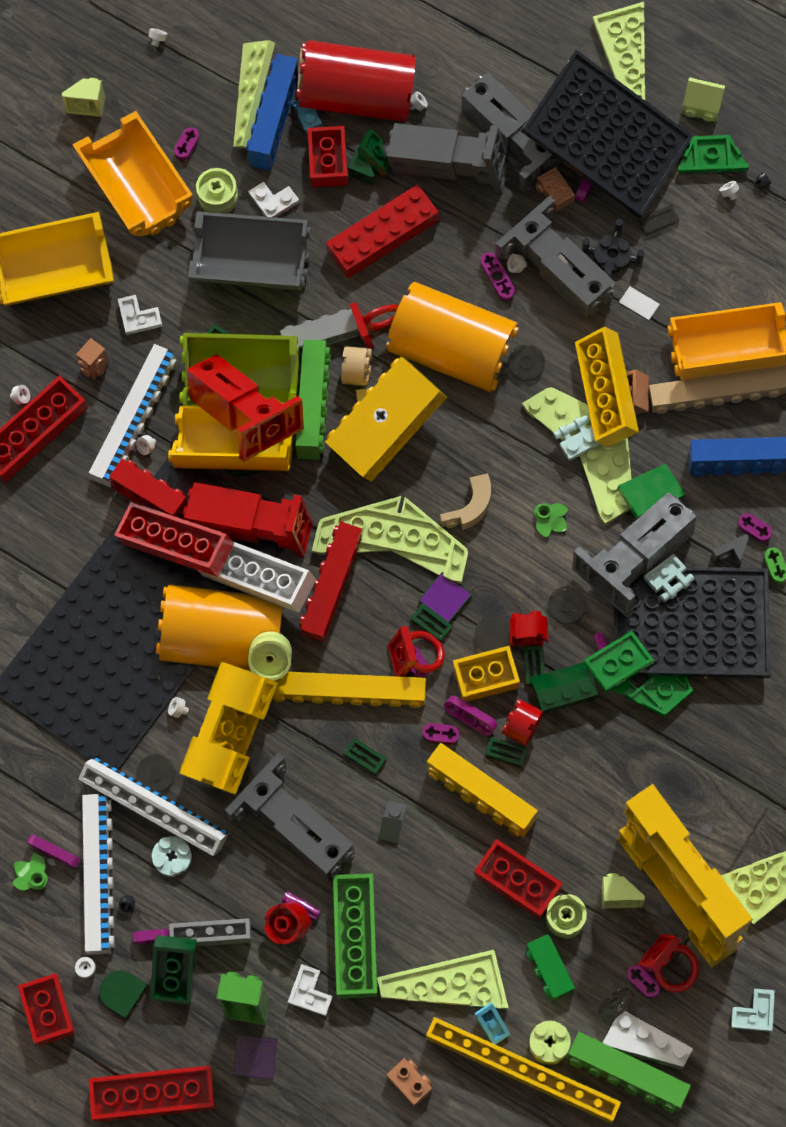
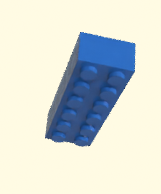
(273, 112)
(737, 456)

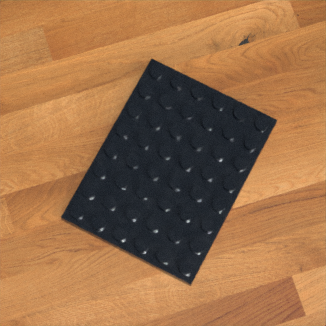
(607, 134)
(706, 629)

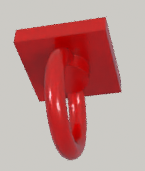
(365, 324)
(403, 652)
(661, 953)

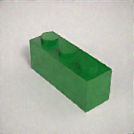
(549, 968)

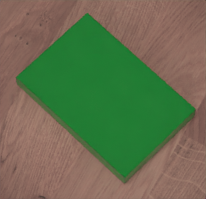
(648, 489)
(618, 661)

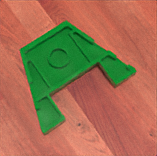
(657, 694)

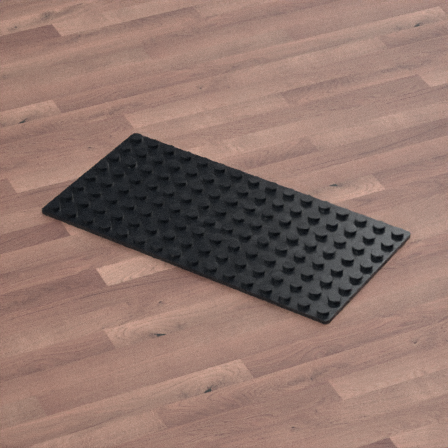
(94, 659)

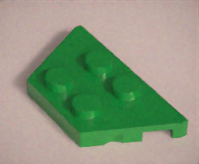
(712, 155)

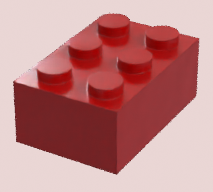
(327, 156)
(46, 1010)

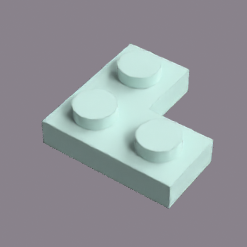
(758, 1018)

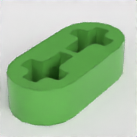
(780, 564)

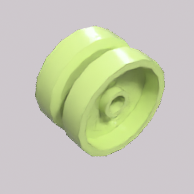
(217, 191)
(270, 655)

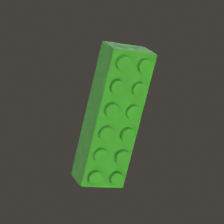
(314, 394)
(355, 936)
(243, 998)
(628, 1072)

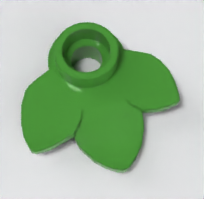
(552, 521)
(28, 872)

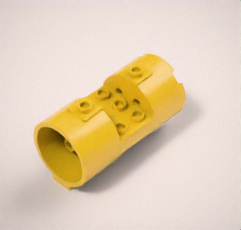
(235, 708)

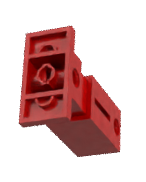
(238, 405)
(249, 517)

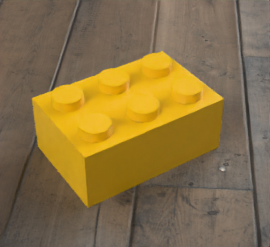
(486, 674)

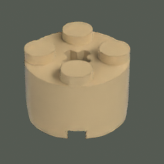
(356, 366)

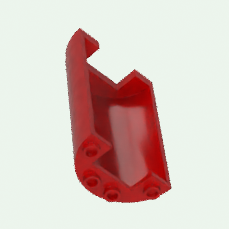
(356, 80)

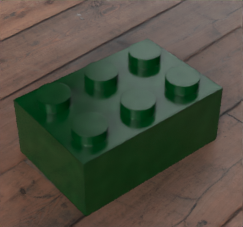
(173, 969)

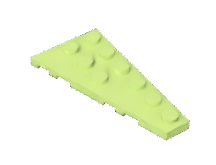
(623, 44)
(253, 74)
(760, 885)
(459, 981)

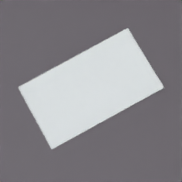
(639, 303)

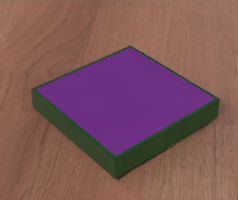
(445, 598)

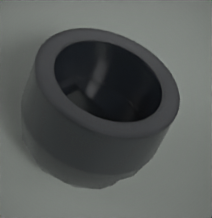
(762, 180)
(127, 903)

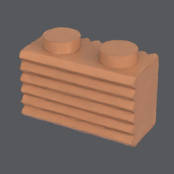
(554, 185)

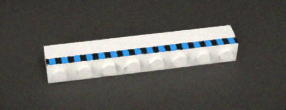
(134, 413)
(153, 806)
(97, 874)

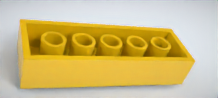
(606, 387)
(481, 790)

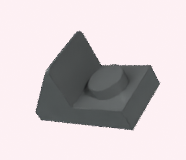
(733, 547)
(392, 822)

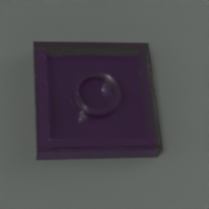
(255, 1056)

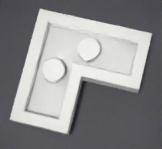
(271, 204)
(137, 320)
(305, 996)

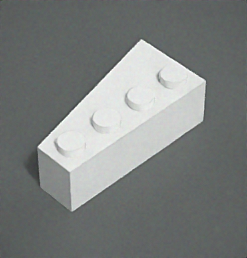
(646, 1042)

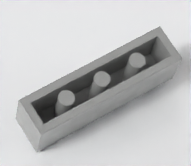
(329, 328)
(214, 932)

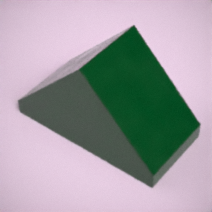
(361, 169)

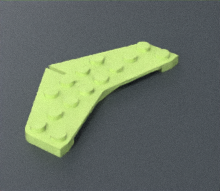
(603, 465)
(404, 533)

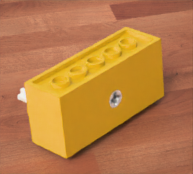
(370, 439)

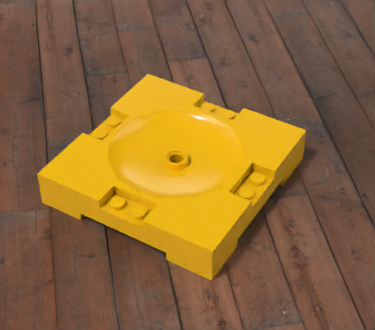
(694, 891)

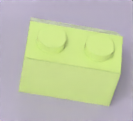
(85, 98)
(703, 99)
(620, 893)

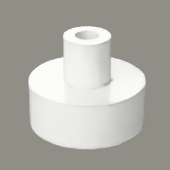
(157, 35)
(418, 101)
(729, 190)
(516, 263)
(20, 394)
(145, 444)
(177, 707)
(84, 963)

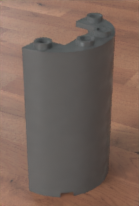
(250, 251)

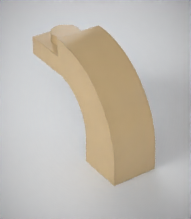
(475, 510)

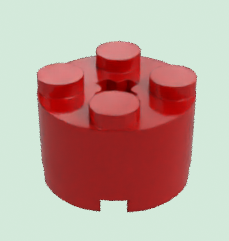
(528, 629)
(522, 722)
(286, 923)

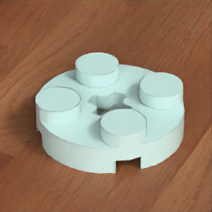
(176, 866)

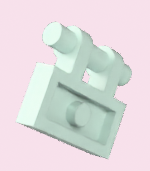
(579, 443)
(666, 572)

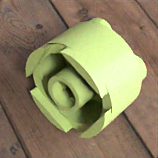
(566, 927)
(559, 1036)

